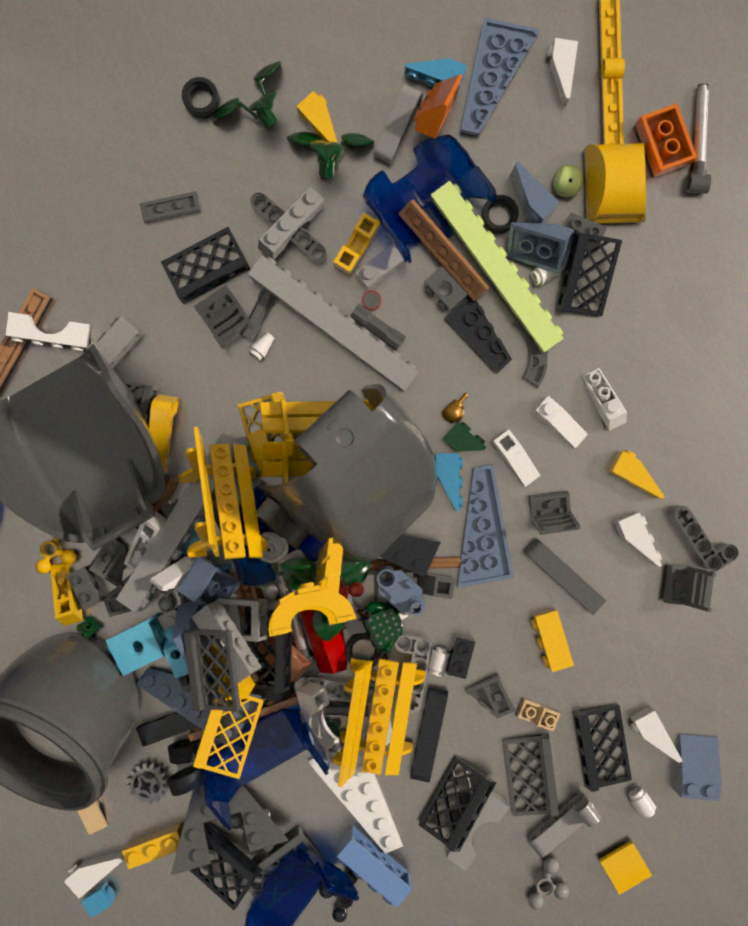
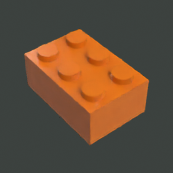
(665, 140)

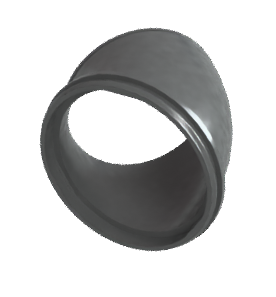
(77, 701)

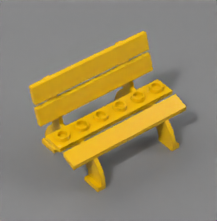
(295, 419)
(226, 498)
(309, 597)
(375, 745)

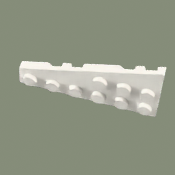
(364, 801)

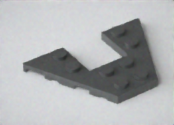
(193, 845)

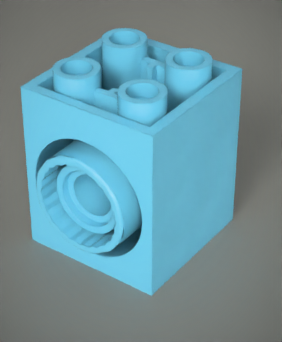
(137, 645)

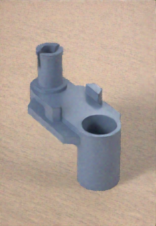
(401, 591)

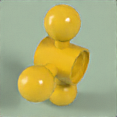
(67, 556)

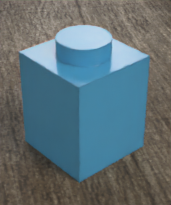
(98, 899)

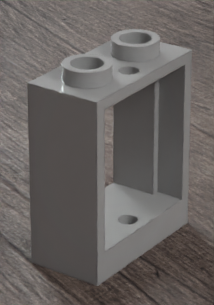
(259, 616)

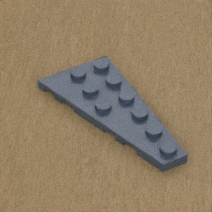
(497, 59)
(485, 543)
(170, 692)

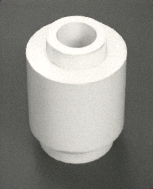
(438, 661)
(642, 803)

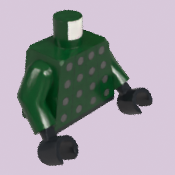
(381, 626)

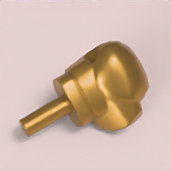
(454, 410)

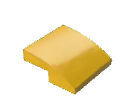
(625, 867)

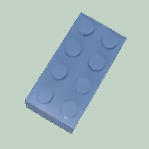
(374, 866)

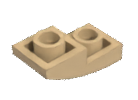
(537, 714)
(93, 818)

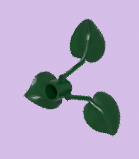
(261, 106)
(326, 149)
(302, 571)

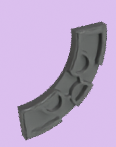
(537, 360)

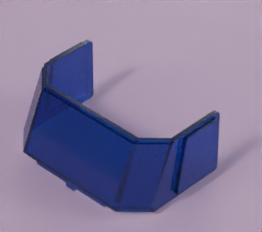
(274, 741)
(293, 888)

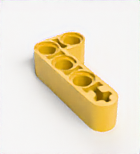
(160, 424)

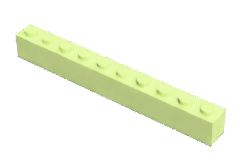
(496, 267)

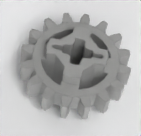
(144, 775)

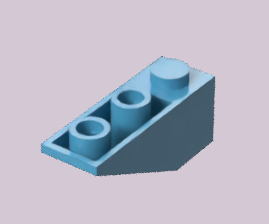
(435, 71)
(448, 476)

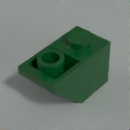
(461, 439)

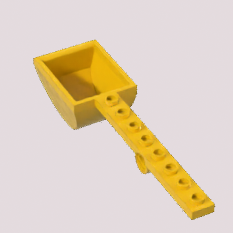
(614, 169)

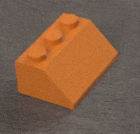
(436, 106)

